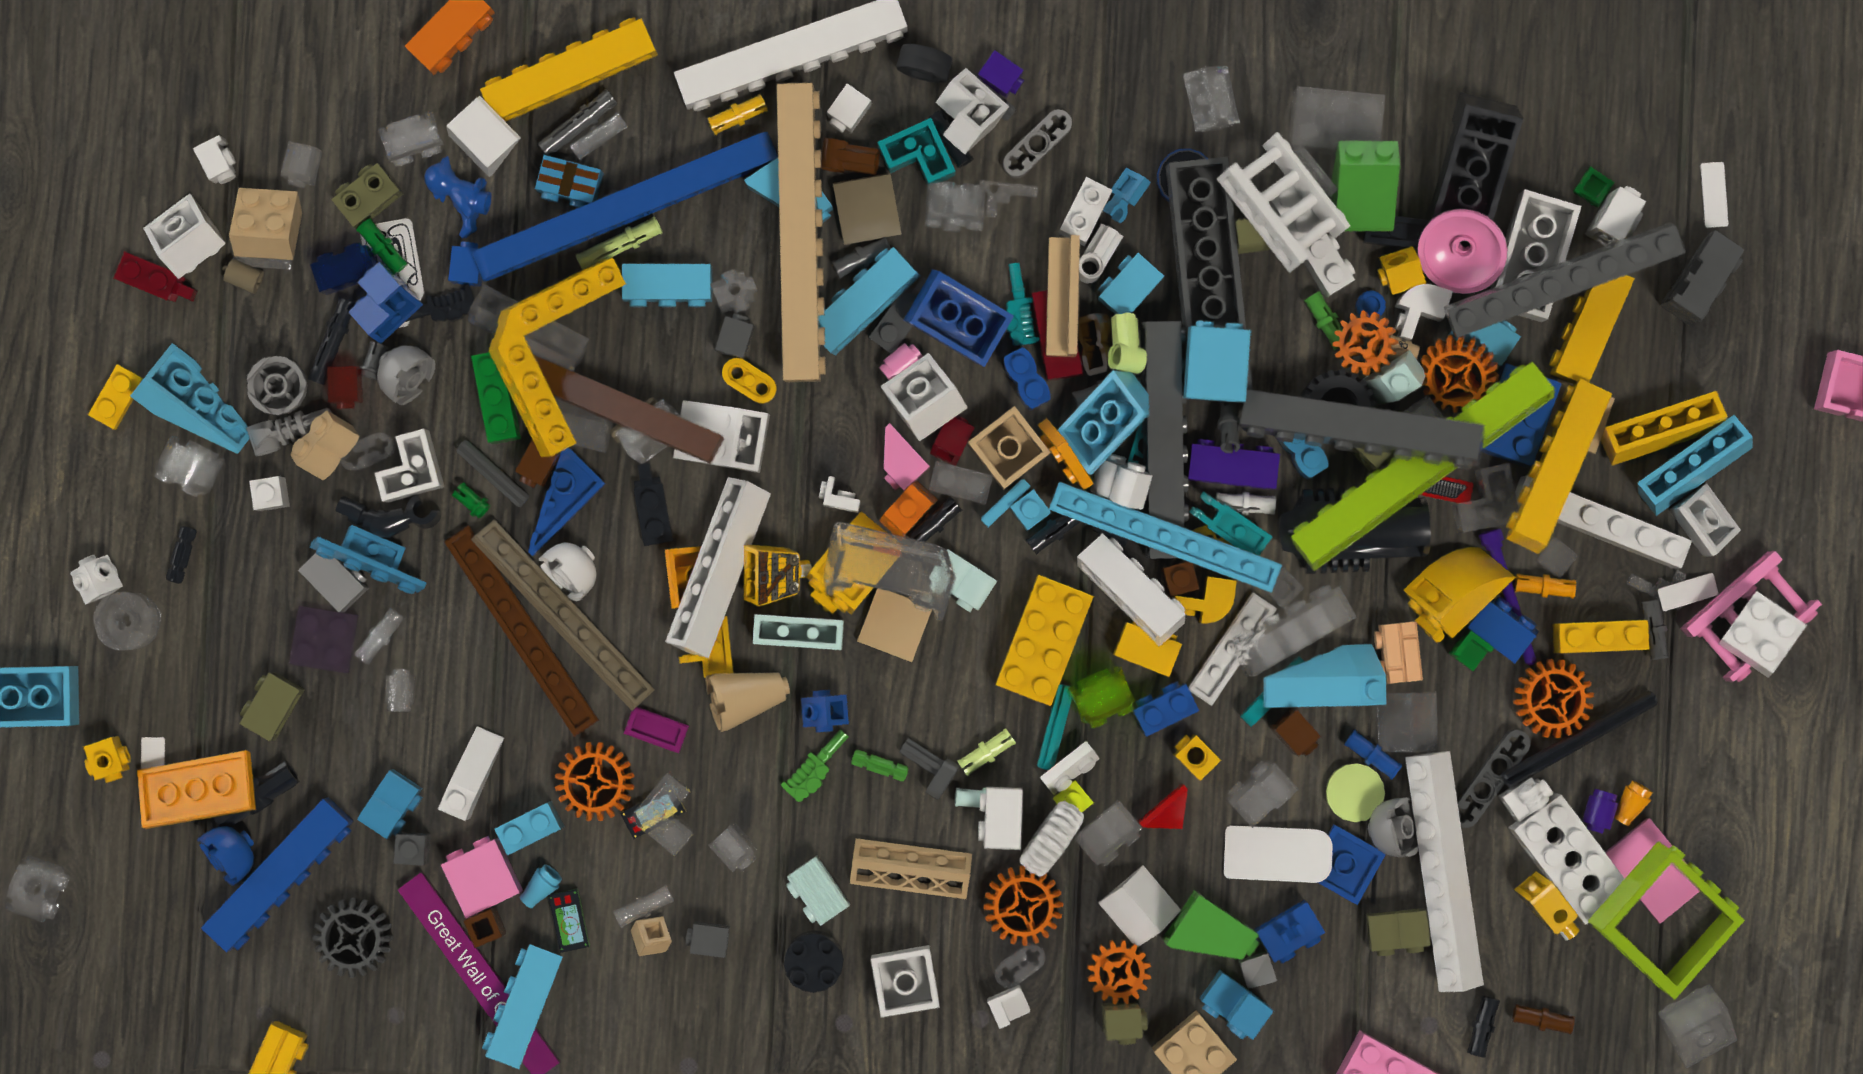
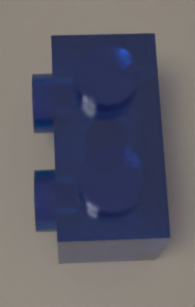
(344, 269)

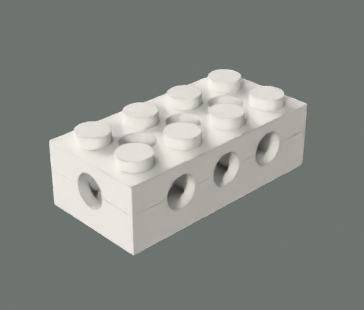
(1550, 856)

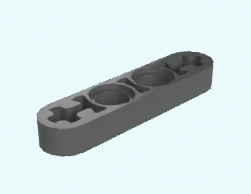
(1486, 775)

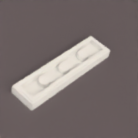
(1221, 662)

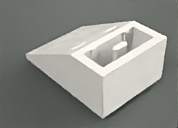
(742, 432)

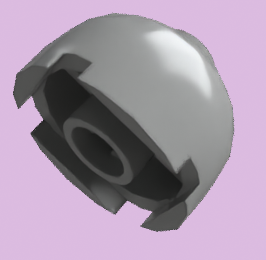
(403, 371)
(276, 385)
(1394, 828)

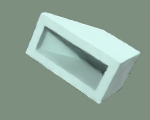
(1397, 379)

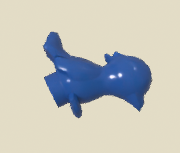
(467, 197)

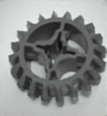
(332, 952)

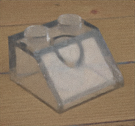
(1698, 1025)

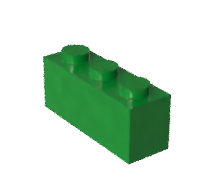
(495, 401)

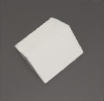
(483, 135)
(1705, 521)
(1140, 907)

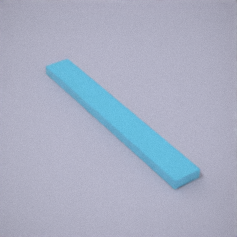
(1165, 537)

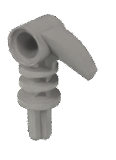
(266, 436)

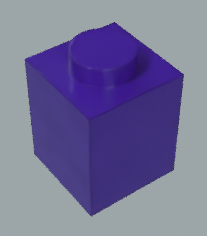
(1001, 75)

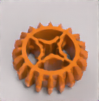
(1449, 365)
(1560, 710)
(592, 796)
(1037, 900)

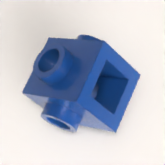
(824, 710)

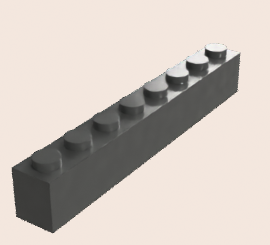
(1564, 279)
(1165, 424)
(1362, 428)

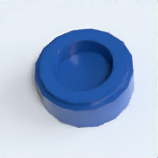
(1371, 302)

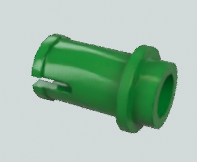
(471, 500)

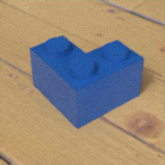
(385, 305)

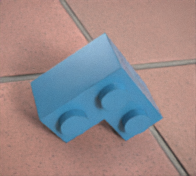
(1238, 1005)

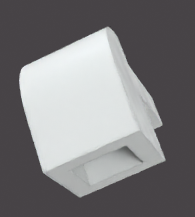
(1421, 300)

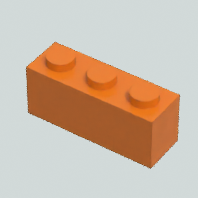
(449, 32)

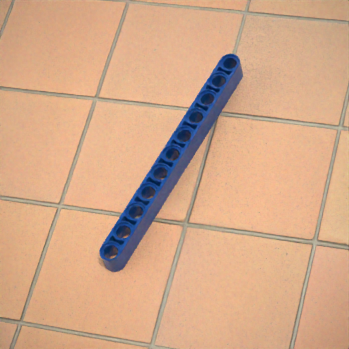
(624, 206)

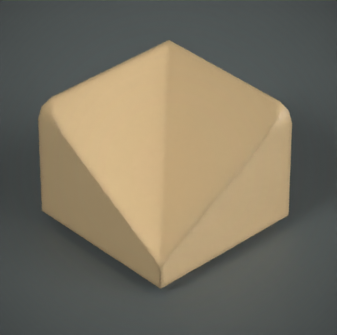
(651, 936)

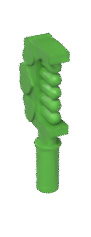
(810, 775)

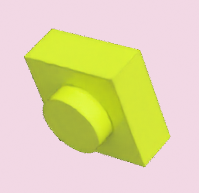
(1075, 795)

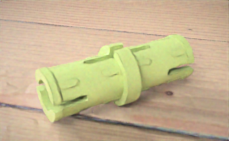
(986, 752)

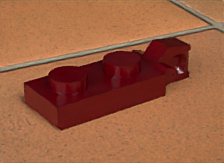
(152, 278)

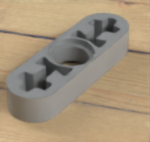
(1058, 134)

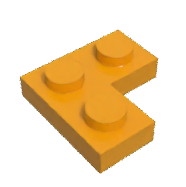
(1062, 452)

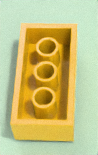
(1044, 640)

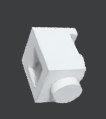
(216, 160)

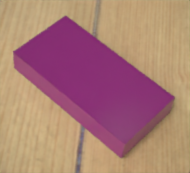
(656, 729)

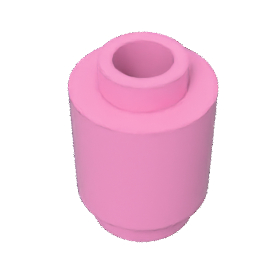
(900, 360)

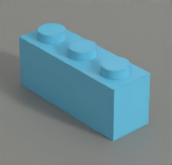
(667, 284)

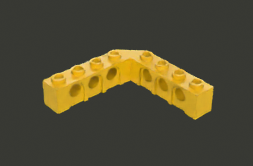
(517, 362)

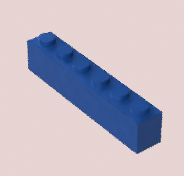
(277, 874)

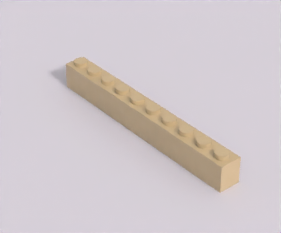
(799, 232)

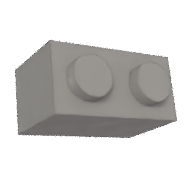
(335, 581)

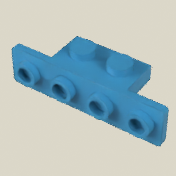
(371, 554)

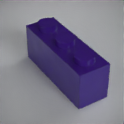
(1238, 468)

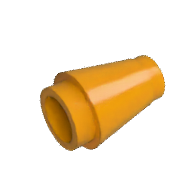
(1633, 801)

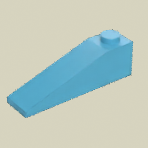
(184, 397)
(1338, 678)

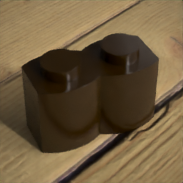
(1096, 339)

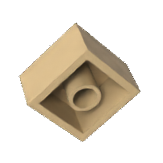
(265, 223)
(1009, 448)
(1194, 1048)

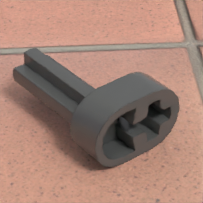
(942, 770)

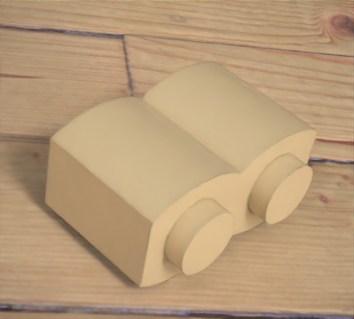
(324, 445)

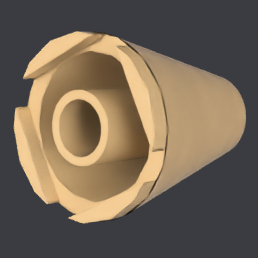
(743, 696)

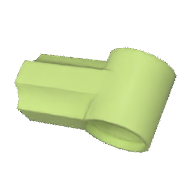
(1126, 351)

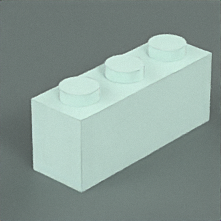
(798, 632)

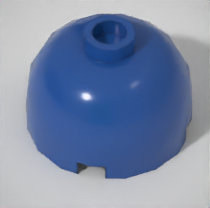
(228, 852)

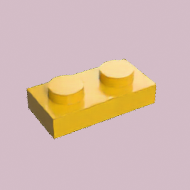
(115, 397)

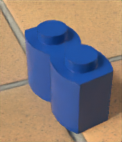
(1023, 372)

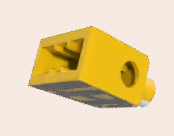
(772, 573)
(1548, 905)

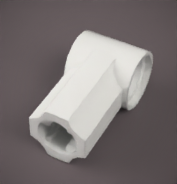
(1099, 252)

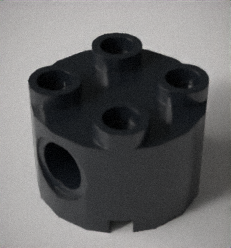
(813, 961)

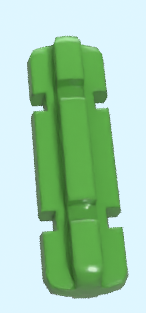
(879, 765)

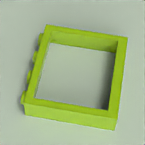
(1630, 892)

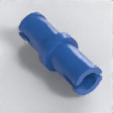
(1373, 754)

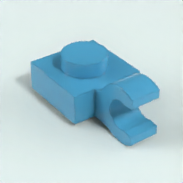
(1126, 191)

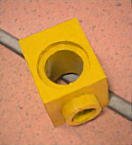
(1401, 270)
(1208, 760)

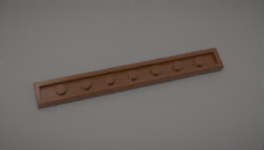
(630, 412)
(522, 632)

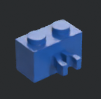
(1290, 932)

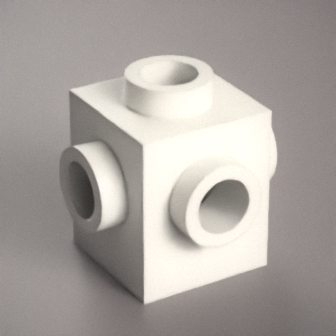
(96, 578)

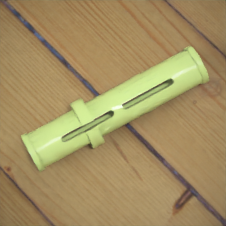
(629, 238)

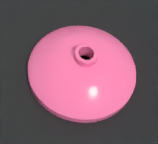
(1461, 267)

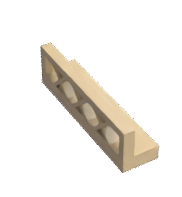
(1062, 296)
(911, 864)

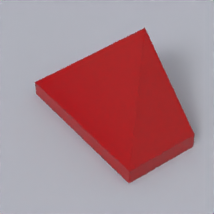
(1168, 812)

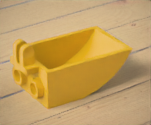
(1455, 590)
(849, 598)

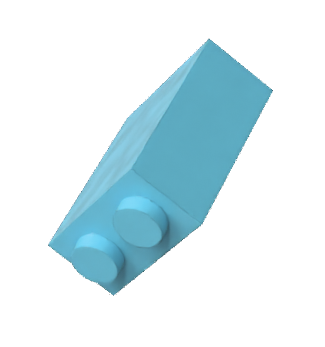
(1217, 362)

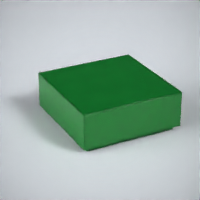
(1593, 187)

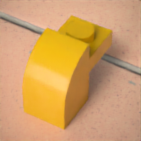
(1216, 600)

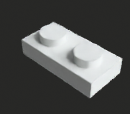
(1077, 762)

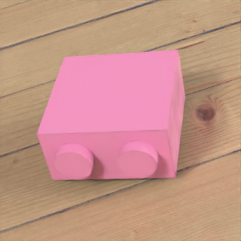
(481, 876)

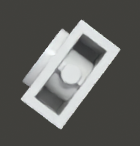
(1617, 216)

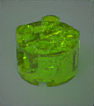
(1102, 696)

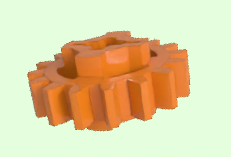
(1354, 348)
(1126, 959)

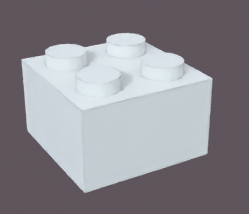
(924, 397)
(1762, 634)
(905, 981)

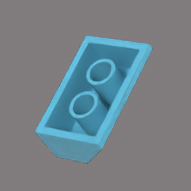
(1106, 419)

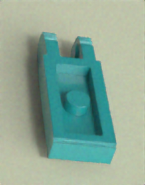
(1233, 526)

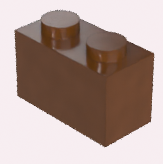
(1296, 733)

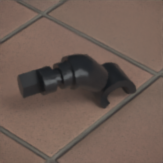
(386, 523)

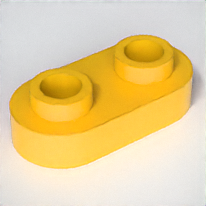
(749, 381)

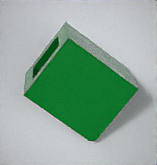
(1470, 650)

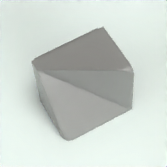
(1257, 970)

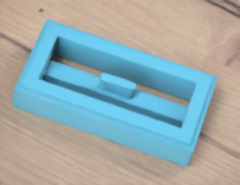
(1005, 502)

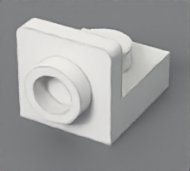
(844, 499)

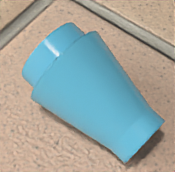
(542, 884)

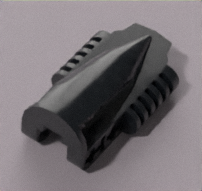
(1400, 535)

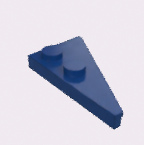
(570, 489)

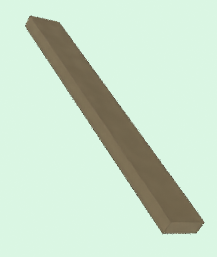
(563, 614)

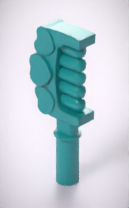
(1021, 326)

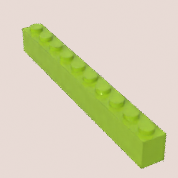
(1406, 479)

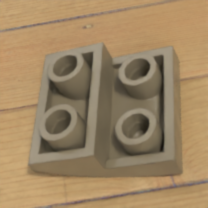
(867, 208)

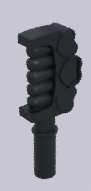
(447, 307)

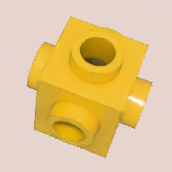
(97, 756)

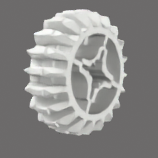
(1051, 838)

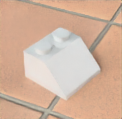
(184, 236)

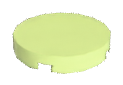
(1354, 792)

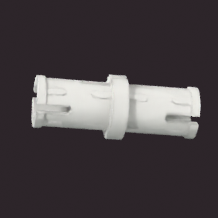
(1248, 503)

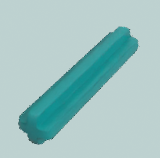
(1055, 728)

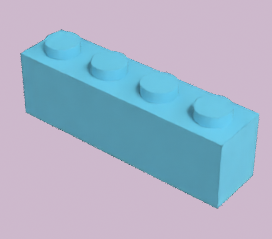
(866, 298)
(1695, 465)
(523, 1006)

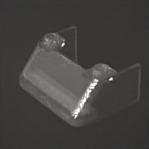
(889, 564)

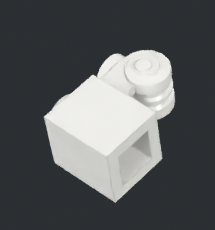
(1526, 798)

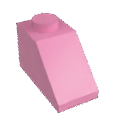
(901, 460)

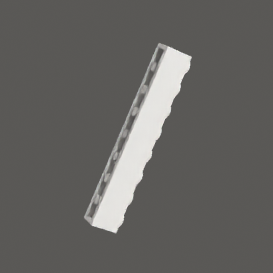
(791, 52)
(1444, 871)

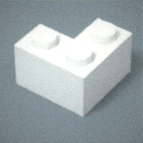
(973, 108)
(419, 469)
(1002, 818)

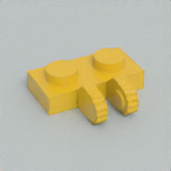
(720, 657)

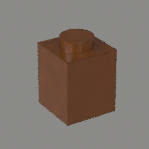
(535, 468)
(1180, 578)
(484, 927)

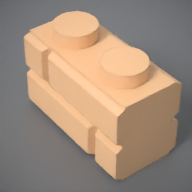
(1399, 651)

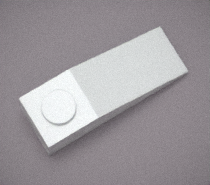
(471, 774)

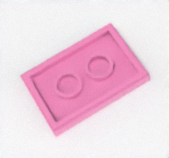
(1670, 889)

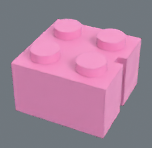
(1841, 385)

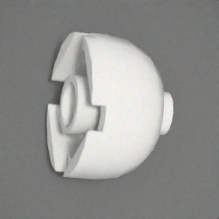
(570, 568)

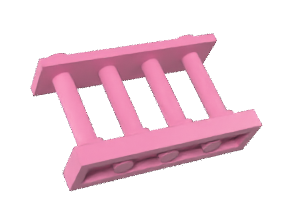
(1723, 607)

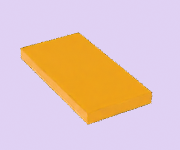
(196, 789)

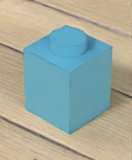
(1030, 510)

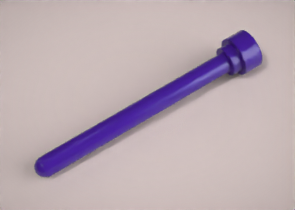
(1493, 542)

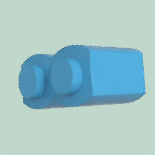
(1306, 459)
(390, 803)

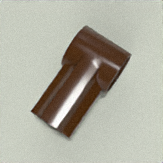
(841, 156)

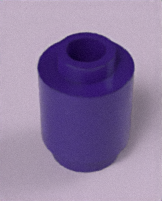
(1600, 811)

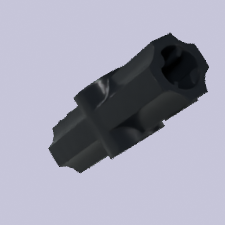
(265, 790)

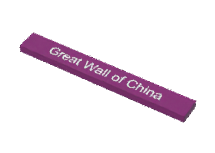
(469, 962)

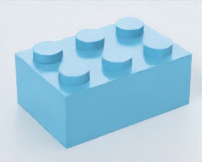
(39, 696)

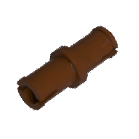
(1543, 1019)

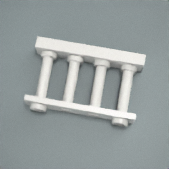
(1262, 216)

